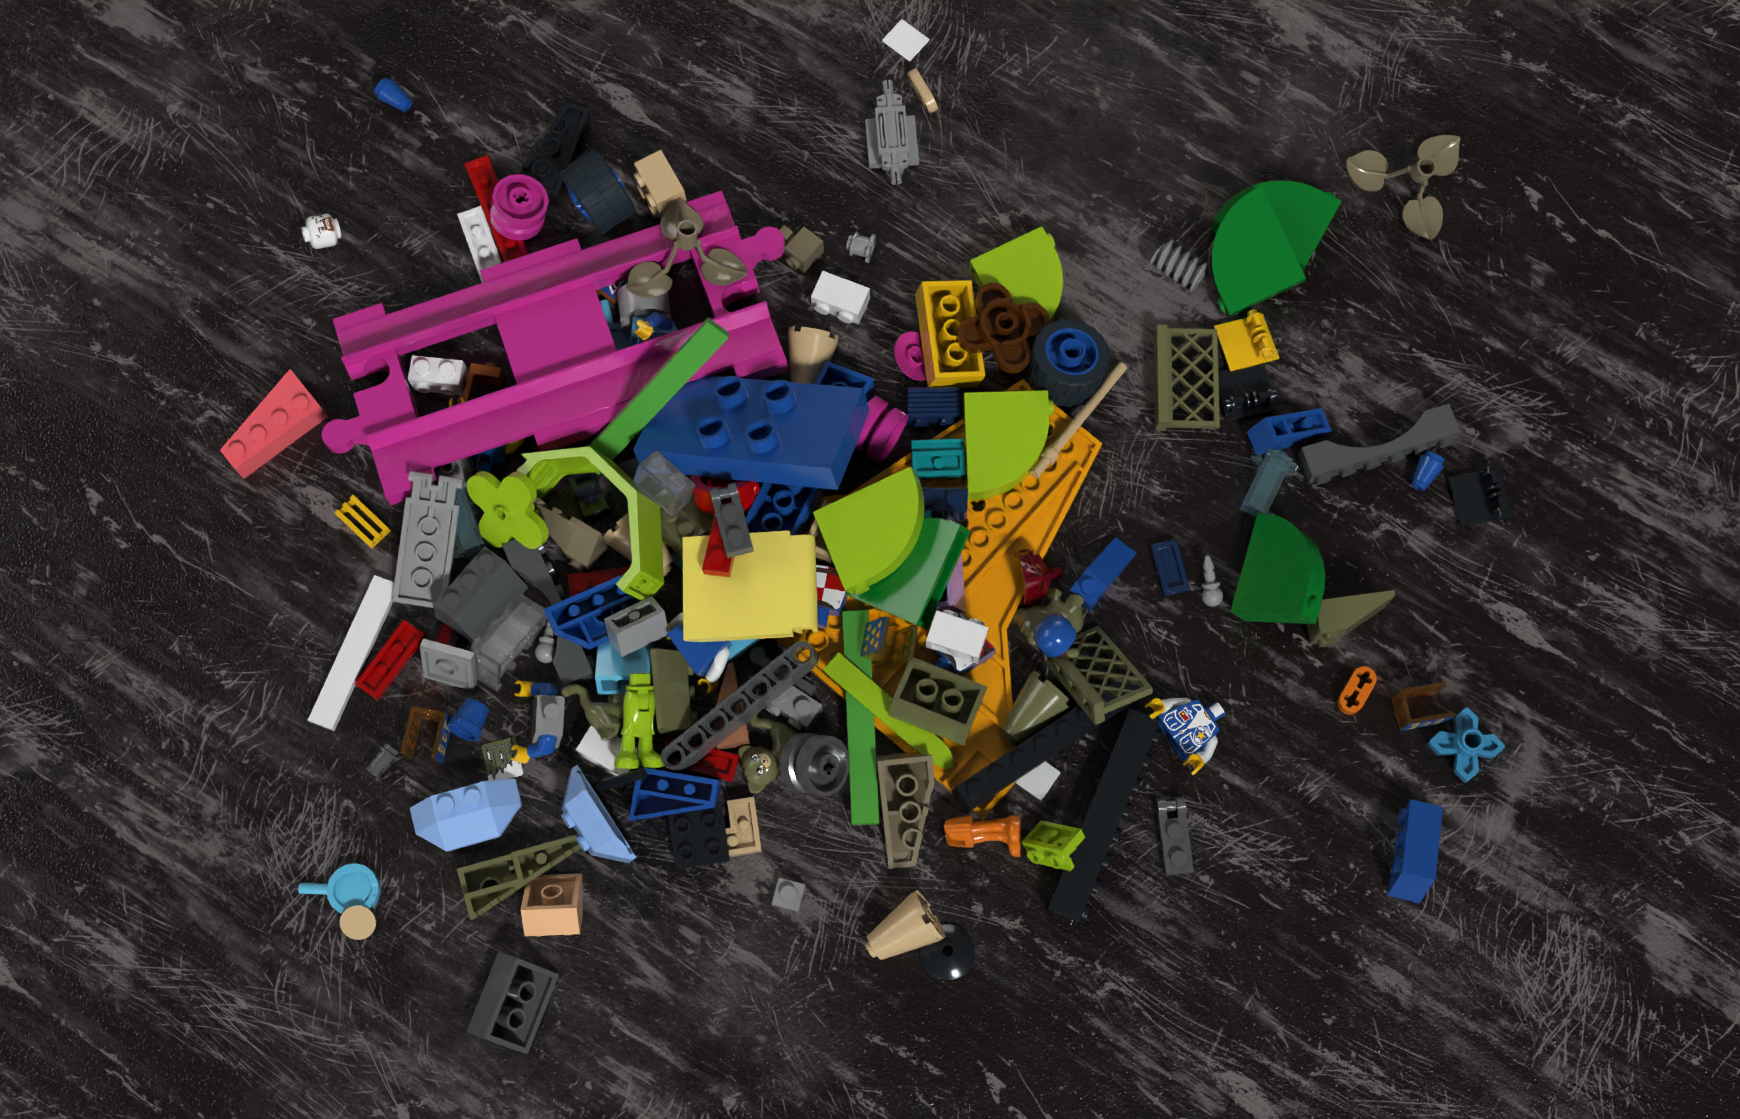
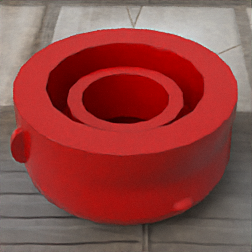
(746, 489)

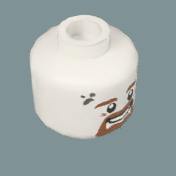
(321, 231)

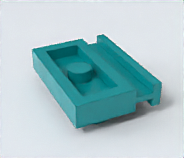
(938, 458)

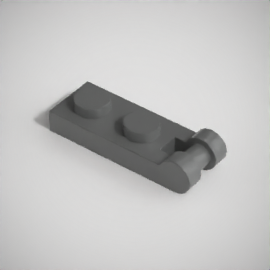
(731, 521)
(760, 661)
(1174, 837)

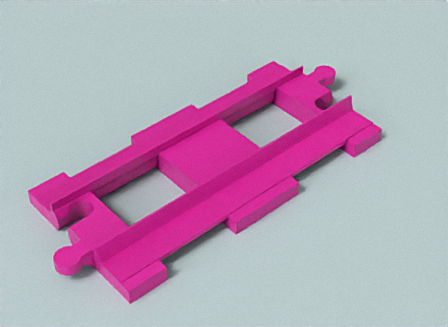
(556, 345)

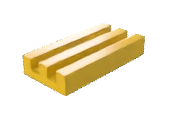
(347, 507)

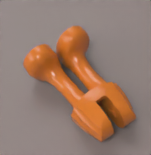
(966, 832)

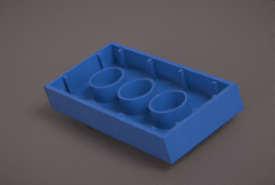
(758, 430)

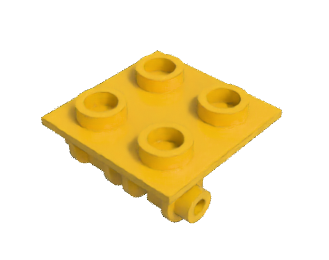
(1246, 341)

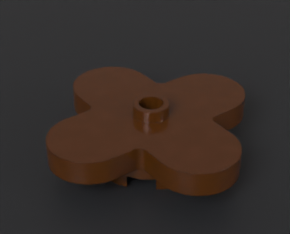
(1002, 327)

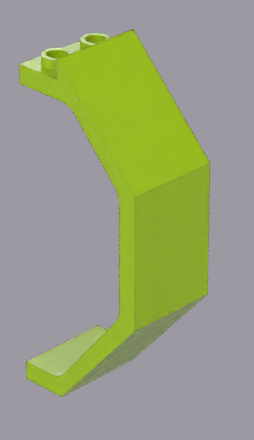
(646, 570)

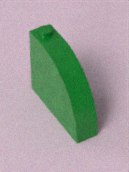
(1300, 210)
(1252, 255)
(1280, 575)
(921, 579)

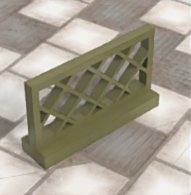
(1163, 378)
(1090, 695)

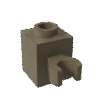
(802, 248)

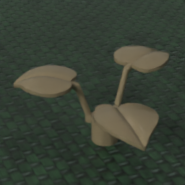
(1436, 157)
(684, 225)

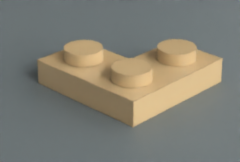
(744, 832)

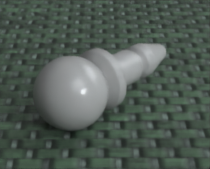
(1211, 594)
(546, 649)

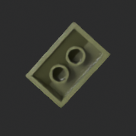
(672, 692)

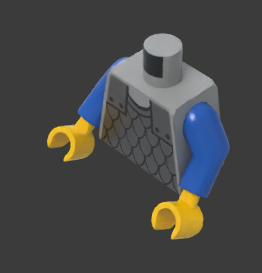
(546, 720)

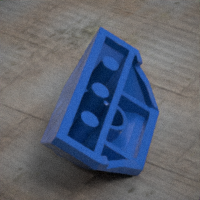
(583, 615)

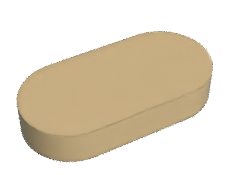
(922, 91)

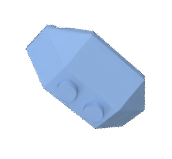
(467, 814)
(592, 821)

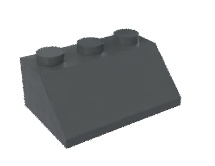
(479, 595)
(512, 1003)

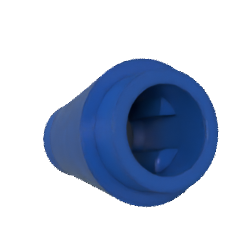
(392, 94)
(1427, 469)

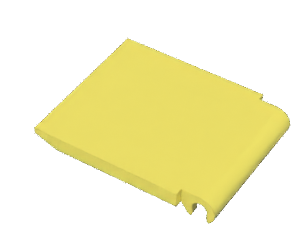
(764, 597)

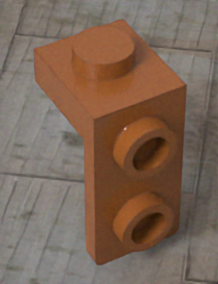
(486, 373)

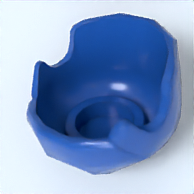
(1054, 635)

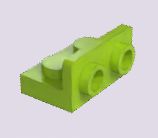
(1052, 844)

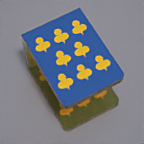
(898, 643)

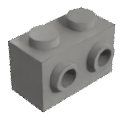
(636, 626)
(797, 708)

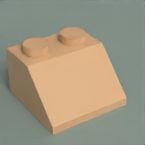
(553, 905)

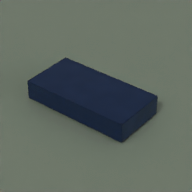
(1170, 567)

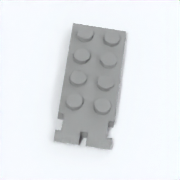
(427, 540)

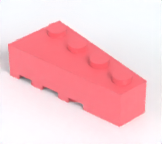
(273, 425)

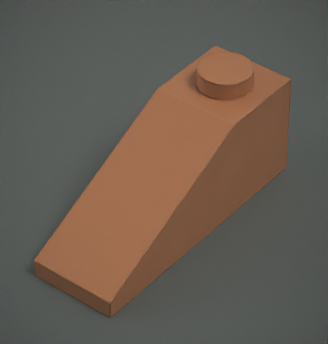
(740, 736)

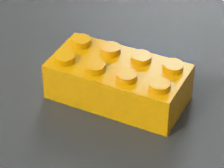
(940, 312)

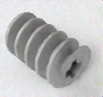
(1179, 264)

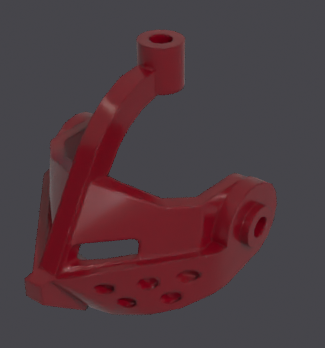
(1033, 578)

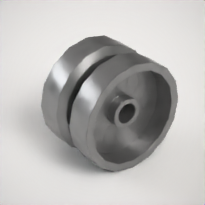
(814, 764)

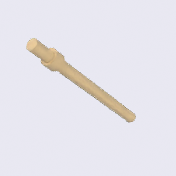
(1050, 453)

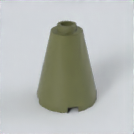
(1034, 709)

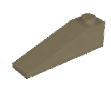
(573, 537)
(905, 796)

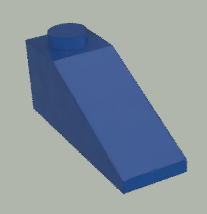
(1288, 430)
(1102, 573)

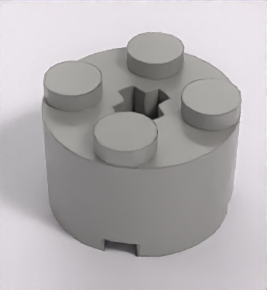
(635, 306)

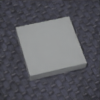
(448, 664)

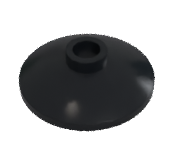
(951, 966)

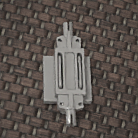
(891, 136)

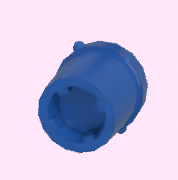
(469, 720)

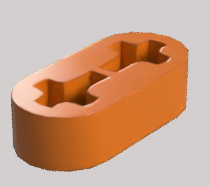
(1351, 686)

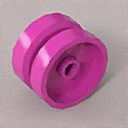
(518, 207)
(881, 429)

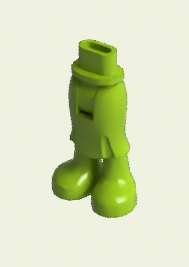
(638, 722)

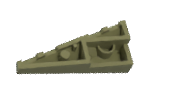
(496, 879)

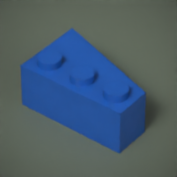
(672, 793)
(1415, 851)

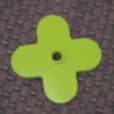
(508, 509)

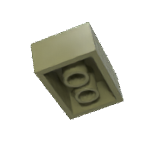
(937, 701)

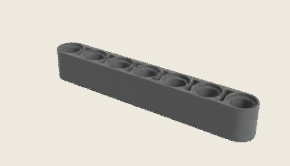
(726, 708)

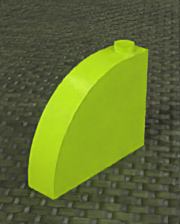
(1026, 269)
(1003, 438)
(873, 529)

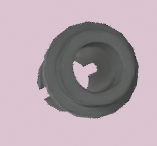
(382, 760)

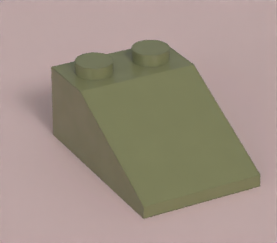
(685, 523)
(1344, 614)

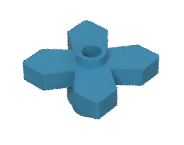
(1466, 755)

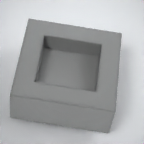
(788, 895)

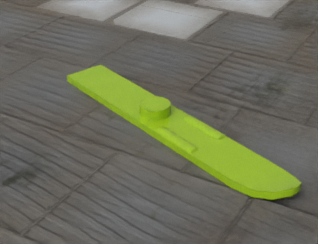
(879, 704)

